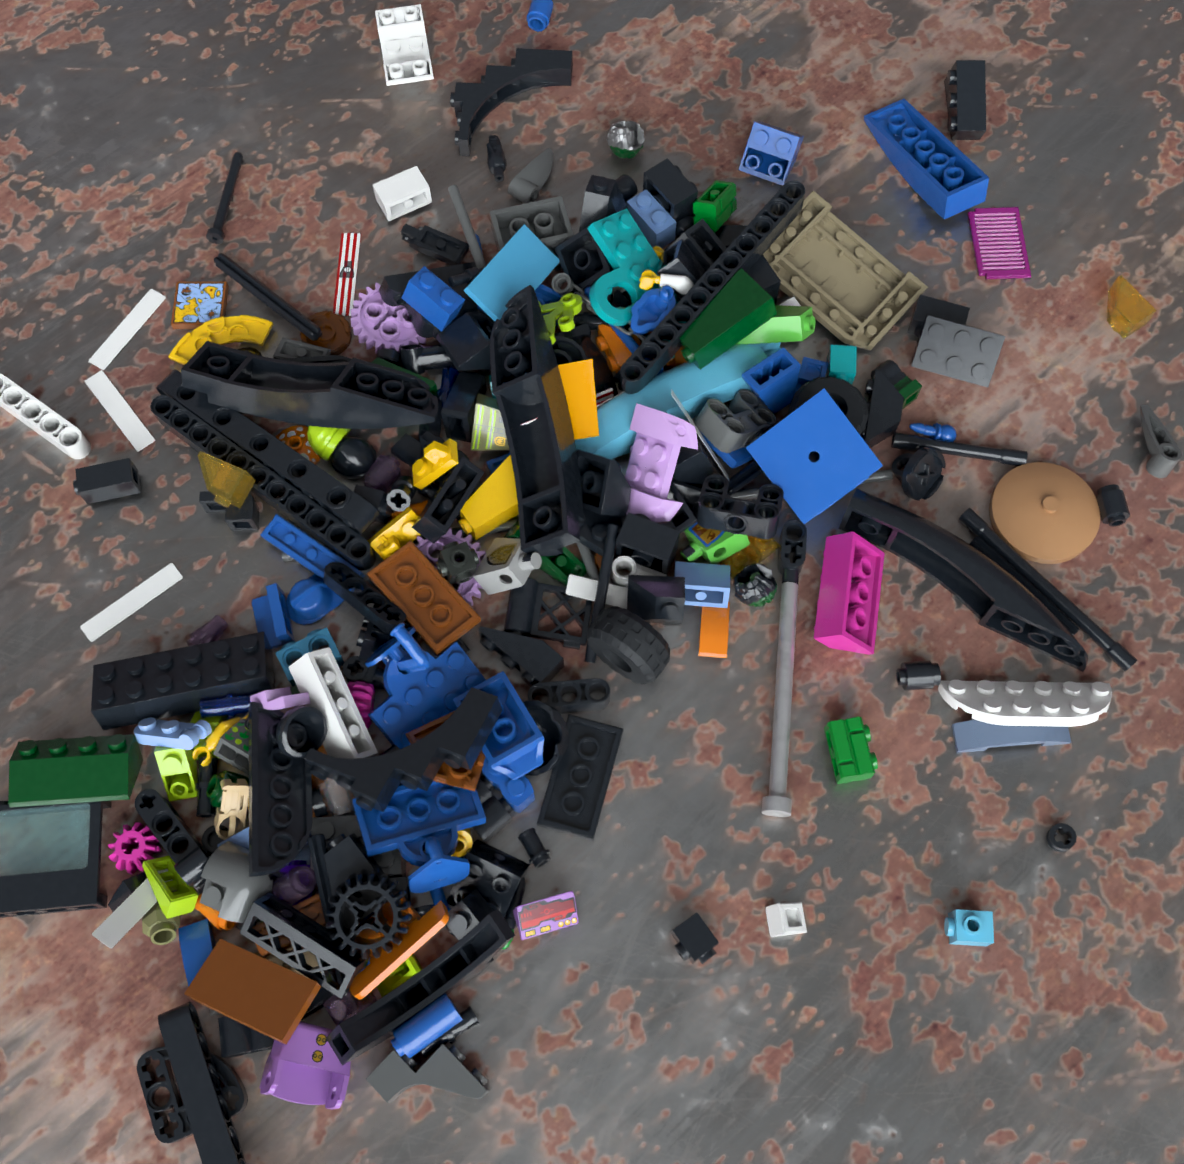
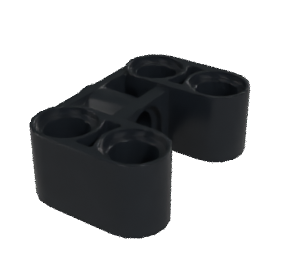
(739, 516)

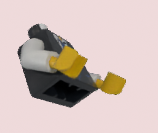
(676, 269)

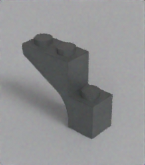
(441, 1070)

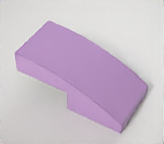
(280, 699)

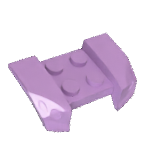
(654, 461)

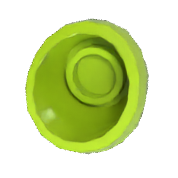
(324, 439)

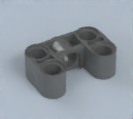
(737, 424)

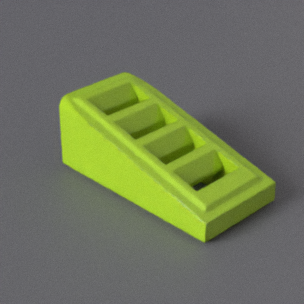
(171, 903)

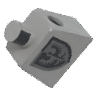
(505, 566)

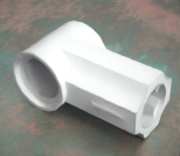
(628, 563)

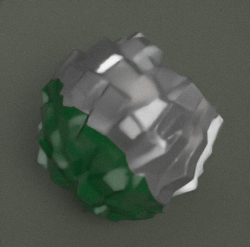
(625, 138)

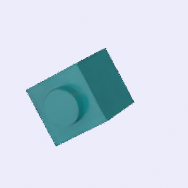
(842, 362)

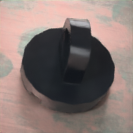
(921, 474)

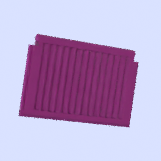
(999, 243)

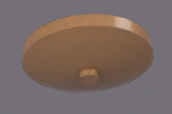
(1044, 512)

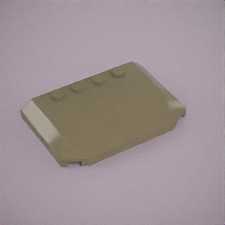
(840, 276)

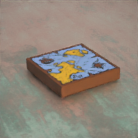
(198, 303)

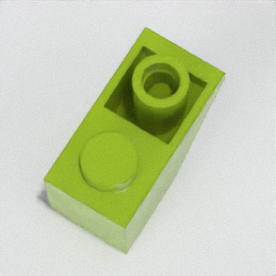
(177, 772)

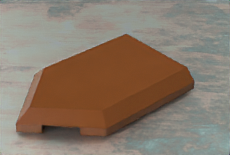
(447, 775)

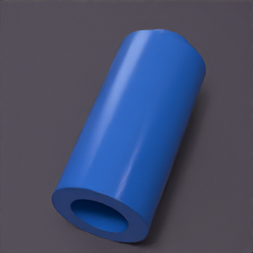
(426, 1026)

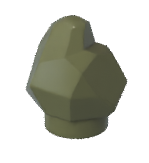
(158, 927)

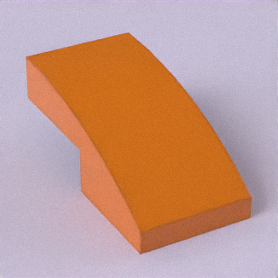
(714, 631)

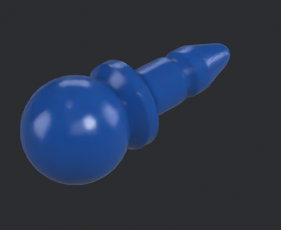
(937, 431)

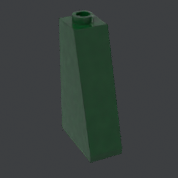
(727, 320)

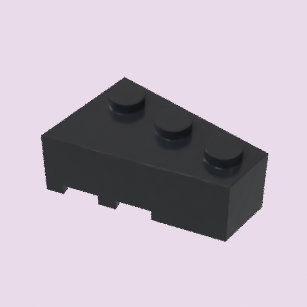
(966, 99)

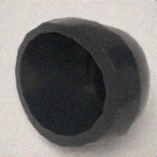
(353, 457)
(301, 730)

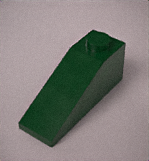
(556, 566)

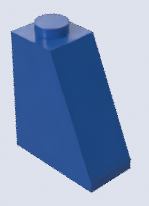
(774, 379)

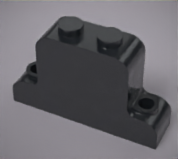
(394, 287)

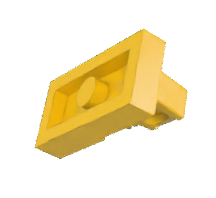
(436, 461)
(395, 534)

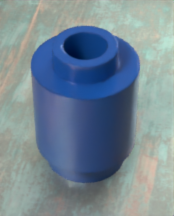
(539, 14)

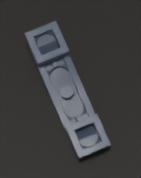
(979, 736)

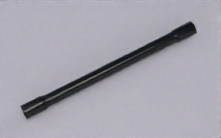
(1112, 648)

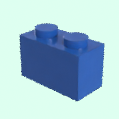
(432, 298)

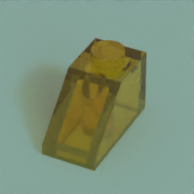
(1127, 308)
(225, 480)

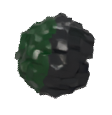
(755, 585)

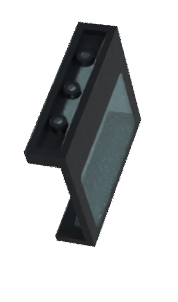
(50, 858)

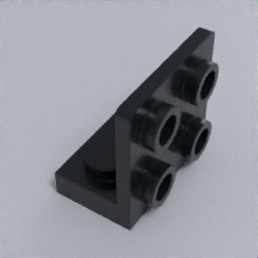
(492, 874)

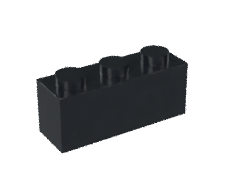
(448, 500)

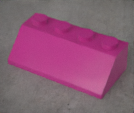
(849, 594)

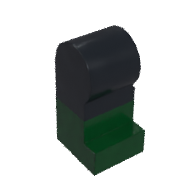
(905, 386)

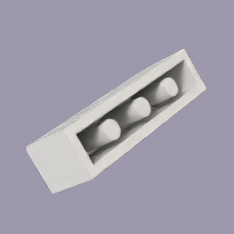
(328, 692)

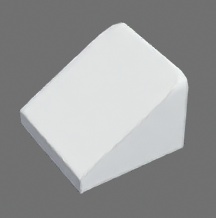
(786, 919)

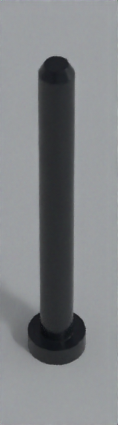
(215, 234)

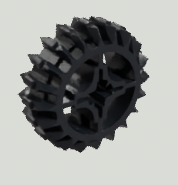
(350, 935)

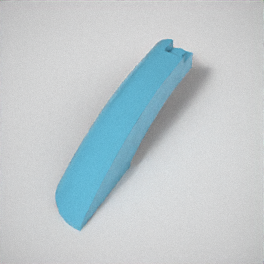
(692, 386)

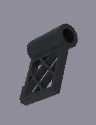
(525, 608)

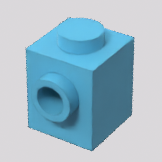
(969, 927)

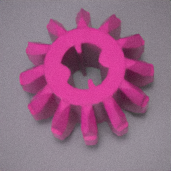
(364, 699)
(131, 838)

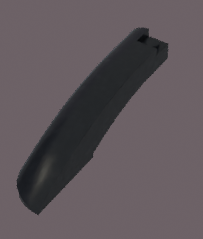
(310, 394)
(543, 451)
(967, 573)

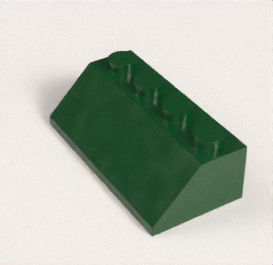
(73, 770)

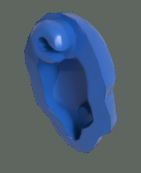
(652, 309)

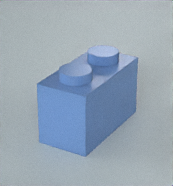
(652, 219)
(705, 583)

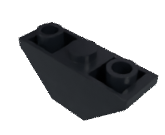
(884, 409)

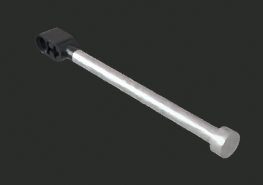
(777, 803)

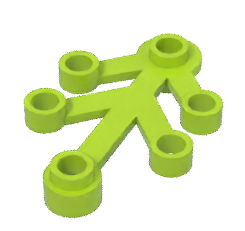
(568, 306)

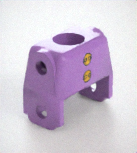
(306, 1069)

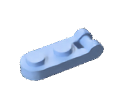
(171, 733)

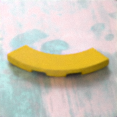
(222, 331)

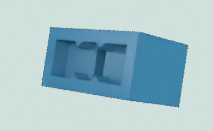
(312, 642)

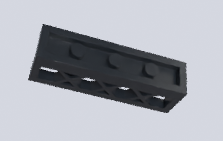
(305, 933)

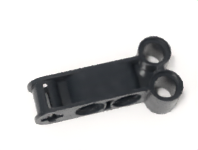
(193, 860)

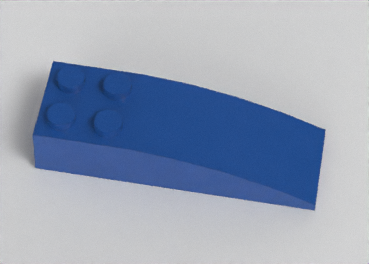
(927, 159)

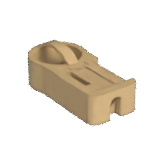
(233, 805)

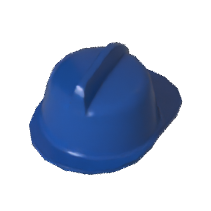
(311, 600)

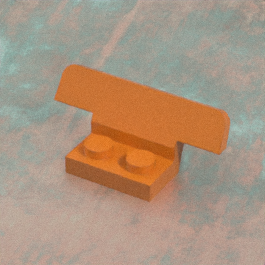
(419, 932)

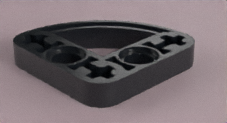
(224, 1071)

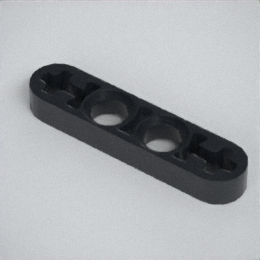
(341, 578)

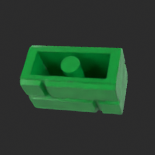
(716, 204)
(850, 750)

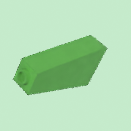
(789, 325)

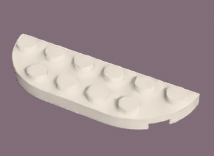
(1029, 702)

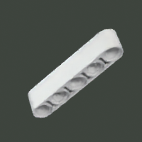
(43, 419)

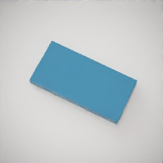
(517, 265)

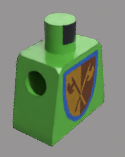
(712, 544)

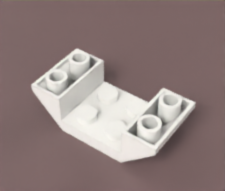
(404, 45)

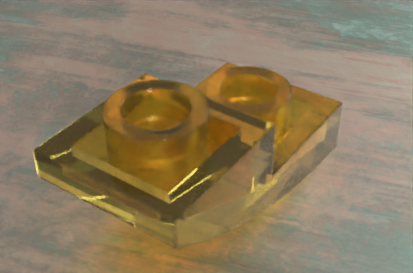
(755, 552)

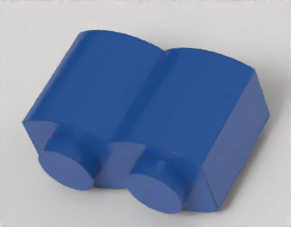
(517, 792)

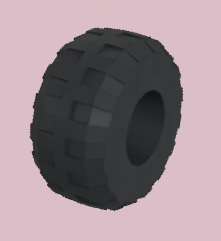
(844, 395)
(628, 645)

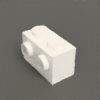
(402, 193)

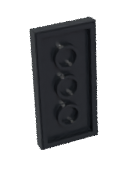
(581, 778)

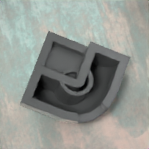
(229, 884)

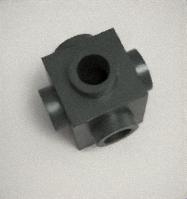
(453, 570)

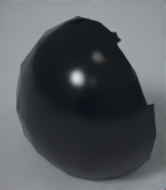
(554, 731)

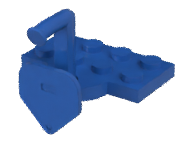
(418, 684)
(422, 821)

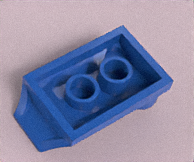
(515, 740)

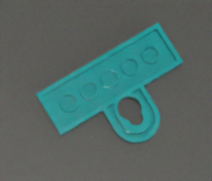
(629, 257)

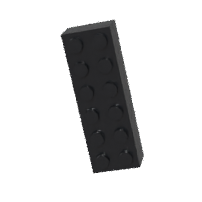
(178, 678)

